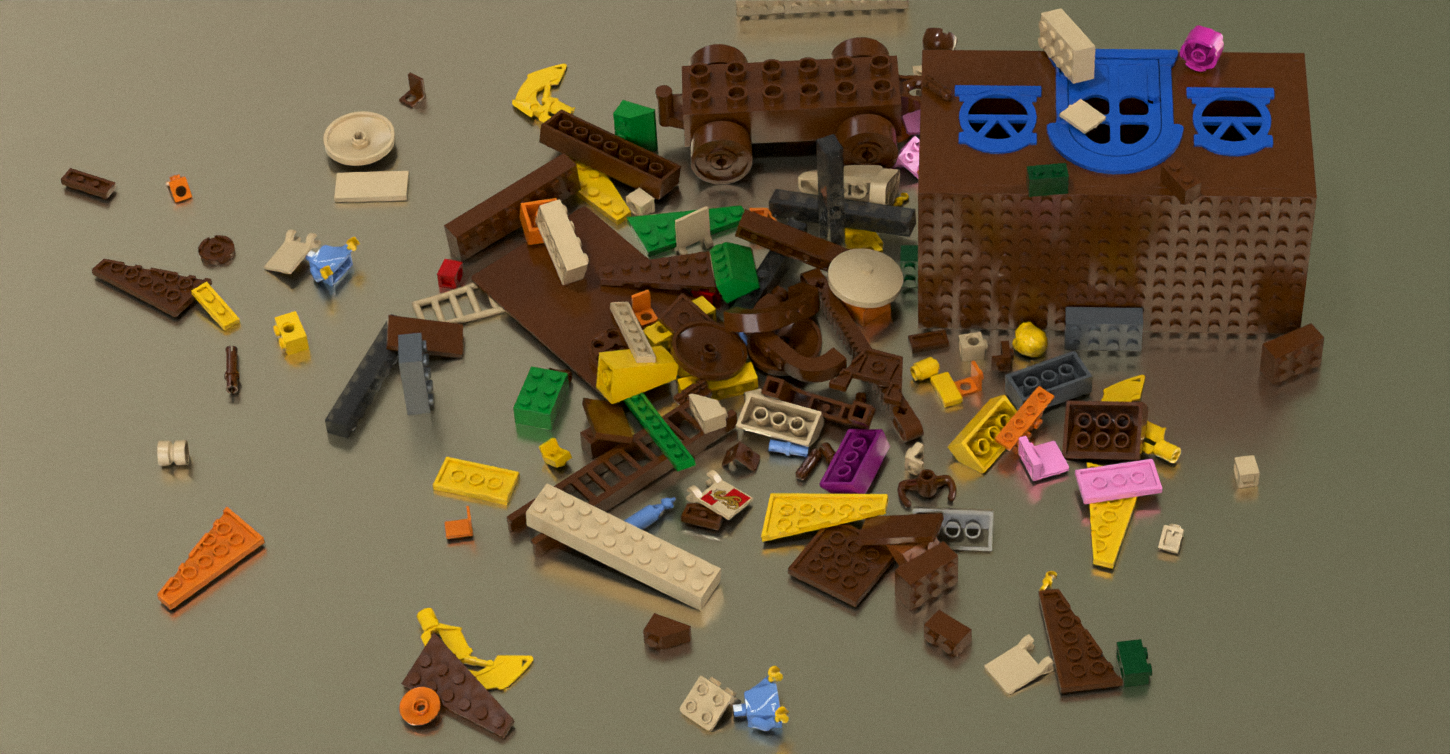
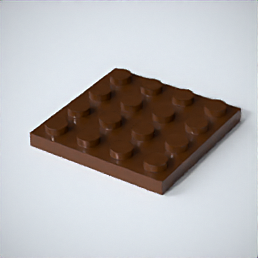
(840, 565)

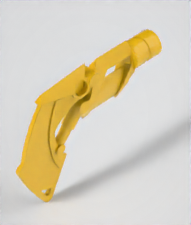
(537, 81)
(1130, 391)
(495, 675)

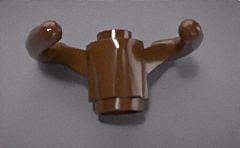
(926, 486)

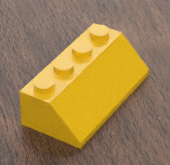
(976, 442)

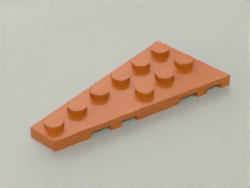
(215, 553)

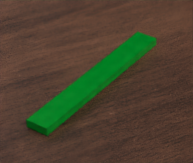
(660, 432)

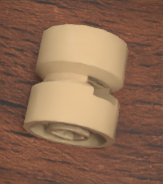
(169, 452)

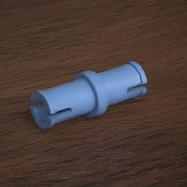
(788, 448)

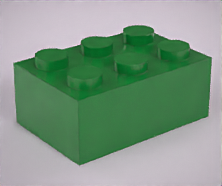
(541, 398)

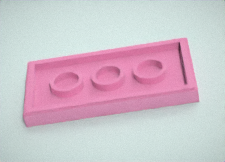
(1118, 481)

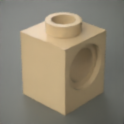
(640, 203)
(972, 346)
(1246, 471)

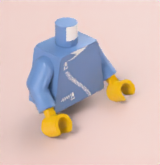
(331, 262)
(762, 704)

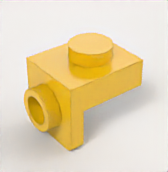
(554, 454)

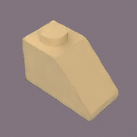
(708, 413)

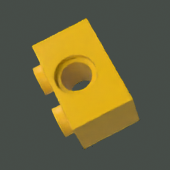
(291, 333)

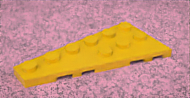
(601, 193)
(803, 512)
(1108, 527)

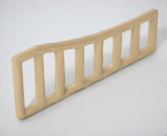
(451, 295)

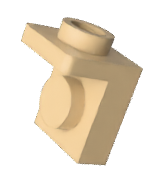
(1171, 538)

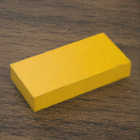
(946, 389)

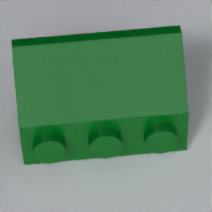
(636, 125)

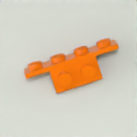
(1025, 419)

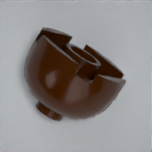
(937, 40)

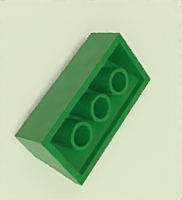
(734, 270)

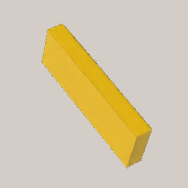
(215, 306)

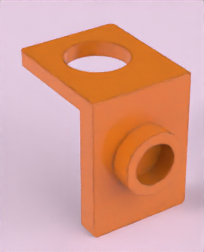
(176, 181)
(642, 305)
(974, 381)
(459, 528)

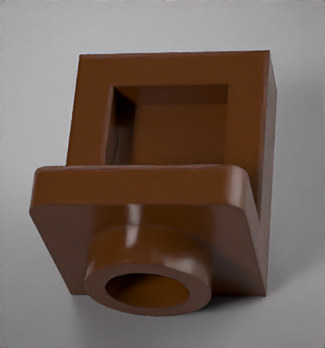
(1003, 361)

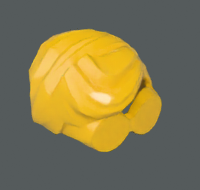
(1030, 340)

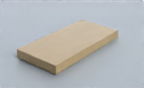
(371, 186)

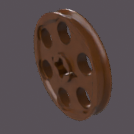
(602, 337)

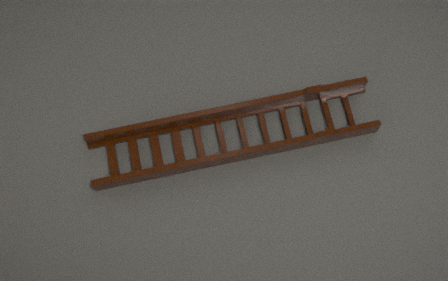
(636, 481)

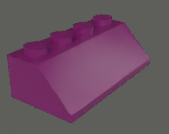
(856, 462)

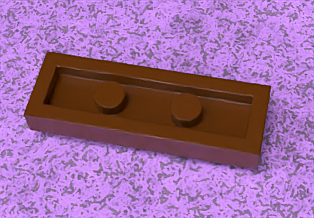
(88, 183)

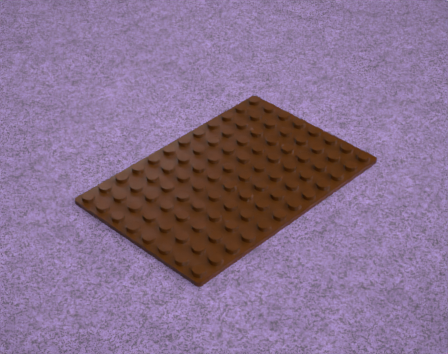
(571, 313)

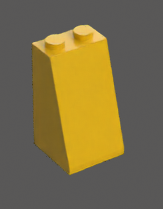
(622, 377)

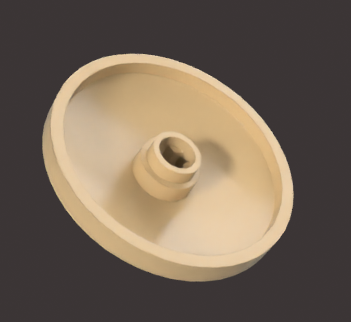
(359, 138)
(865, 278)

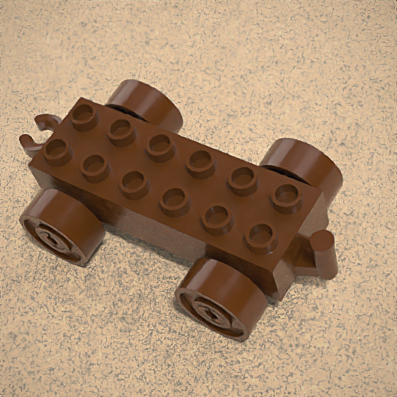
(741, 103)

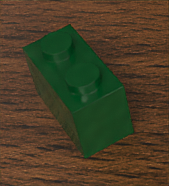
(1047, 179)
(909, 265)
(1133, 663)

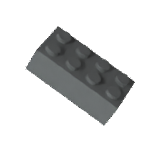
(1103, 328)
(415, 373)
(1061, 376)

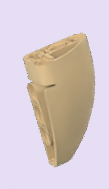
(861, 183)

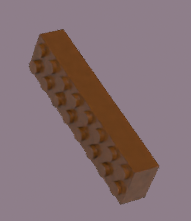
(610, 154)
(501, 212)

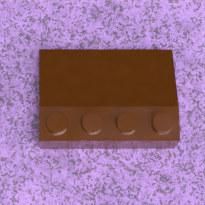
(1104, 430)

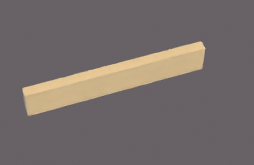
(632, 332)

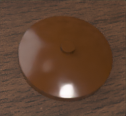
(801, 336)
(708, 350)

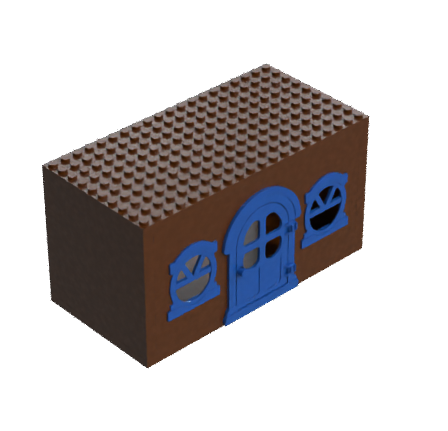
(1119, 234)

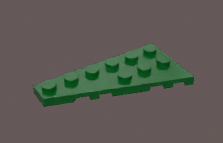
(658, 232)

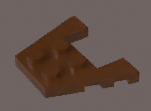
(876, 368)

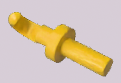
(900, 200)
(1047, 581)

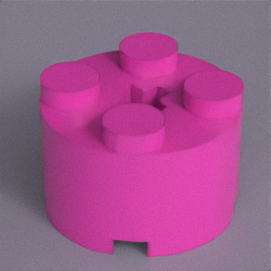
(1202, 48)

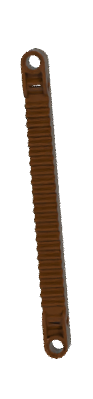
(905, 420)

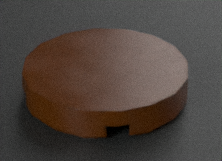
(216, 250)

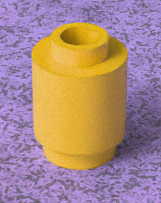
(924, 369)

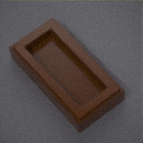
(928, 341)

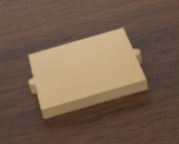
(1082, 116)

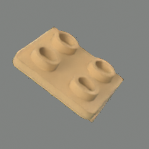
(708, 702)

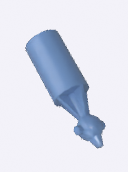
(649, 513)

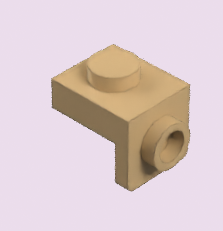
(913, 459)

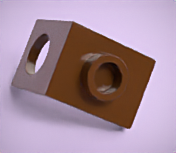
(416, 89)
(743, 455)

